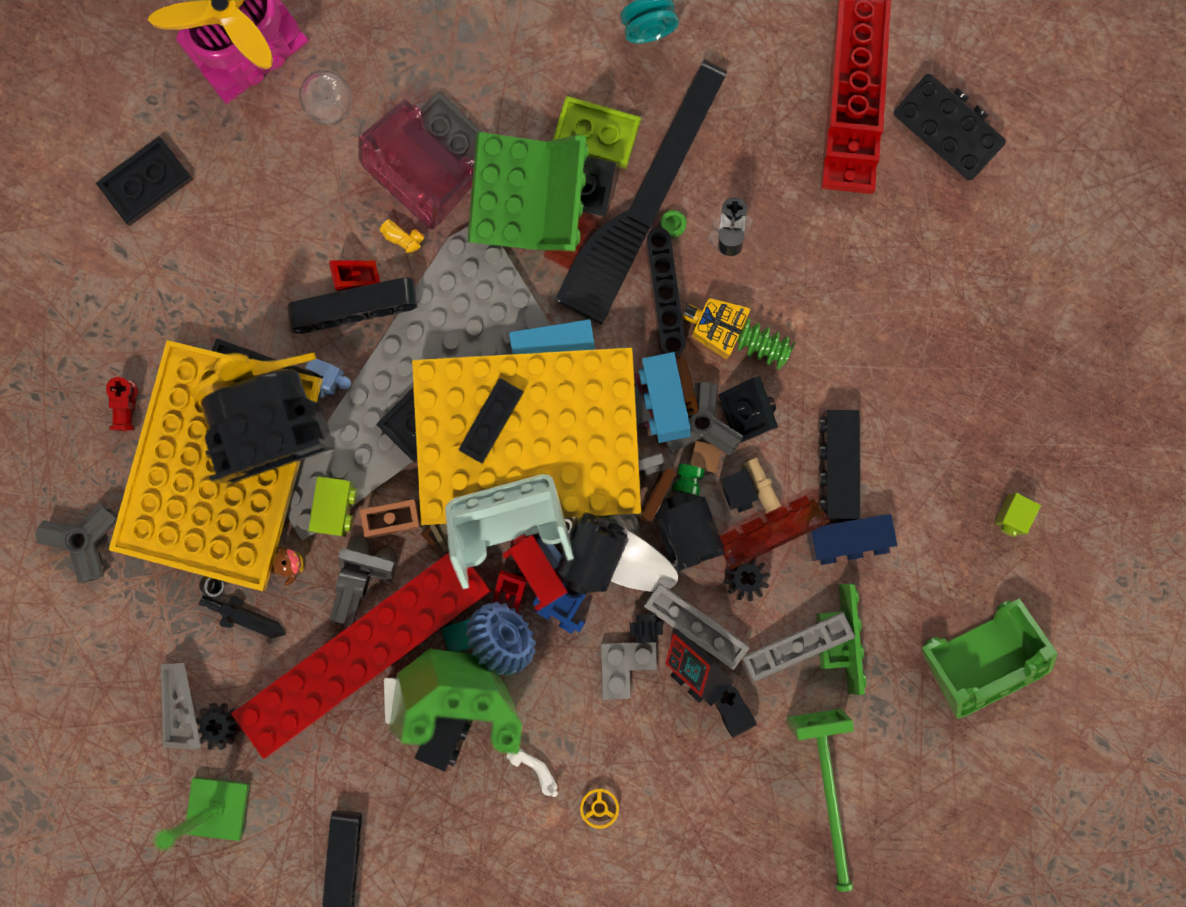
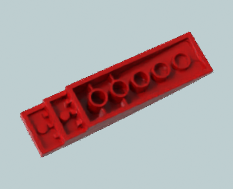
(856, 96)

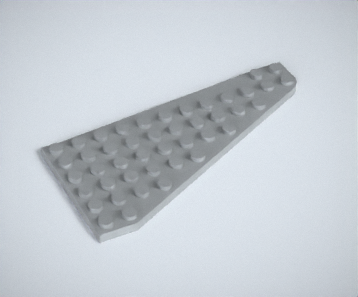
(463, 310)

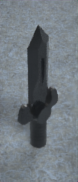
(242, 617)

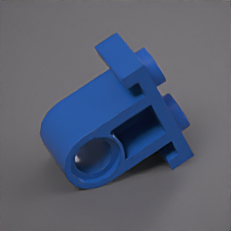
(563, 610)

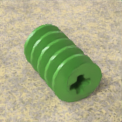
(764, 344)

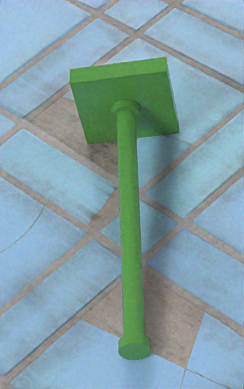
(819, 726)
(213, 811)

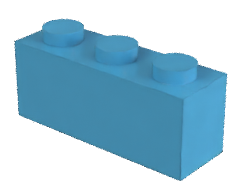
(554, 338)
(665, 398)

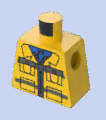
(717, 325)

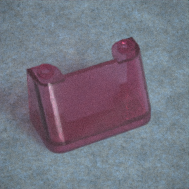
(414, 165)

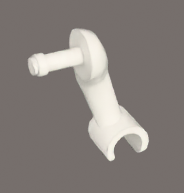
(546, 780)

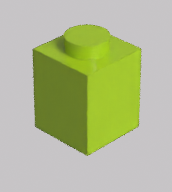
(1017, 515)

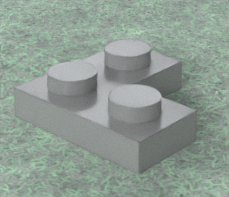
(617, 663)

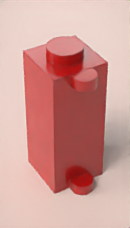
(536, 570)

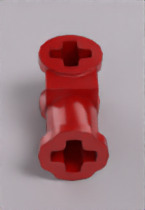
(122, 403)

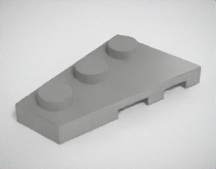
(178, 714)

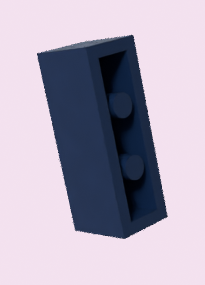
(852, 539)

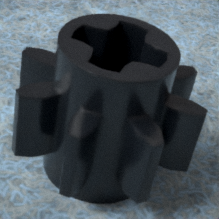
(646, 628)

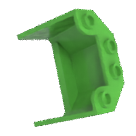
(452, 687)

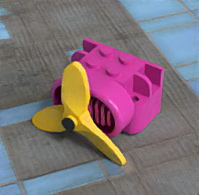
(233, 39)

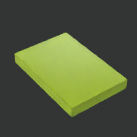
(607, 131)

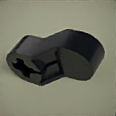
(733, 214)

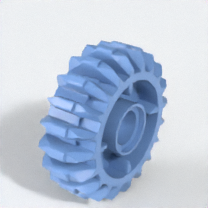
(500, 639)

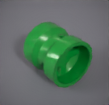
(688, 479)

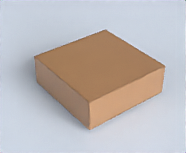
(705, 457)

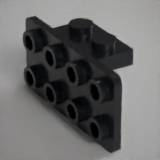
(950, 125)

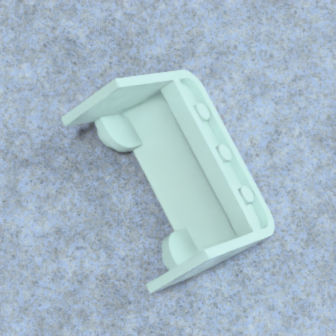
(502, 516)

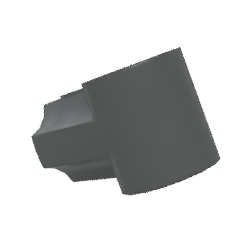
(351, 588)

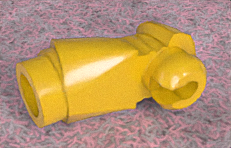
(398, 236)

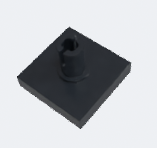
(749, 409)

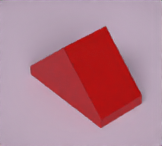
(353, 273)
(509, 590)

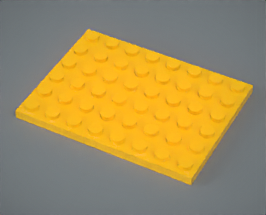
(567, 425)
(171, 505)

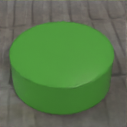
(674, 223)

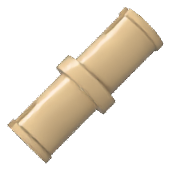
(762, 485)

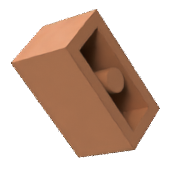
(391, 518)

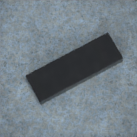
(491, 421)

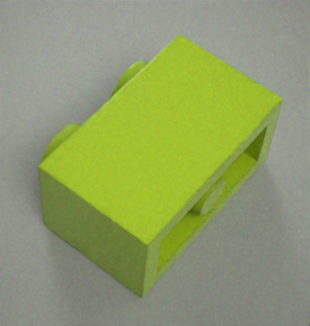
(332, 506)

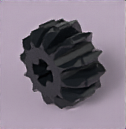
(747, 588)
(217, 736)

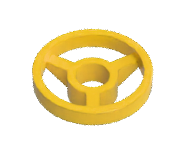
(593, 812)

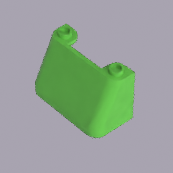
(990, 659)

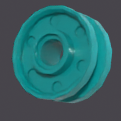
(648, 20)

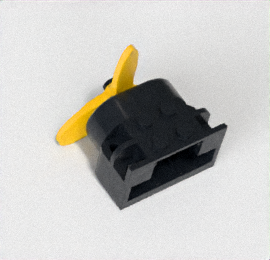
(259, 417)

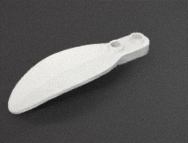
(640, 564)

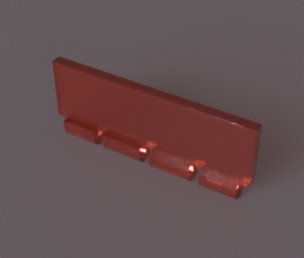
(779, 529)

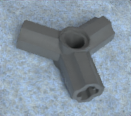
(717, 433)
(93, 528)

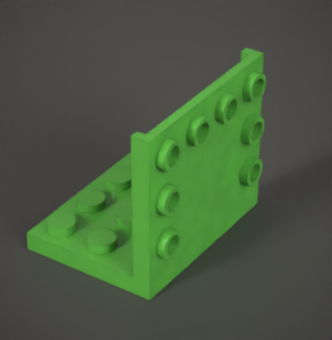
(527, 192)

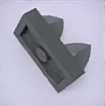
(357, 558)

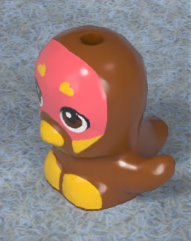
(290, 569)

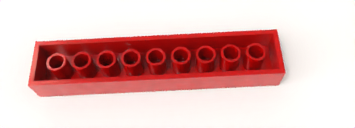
(358, 655)

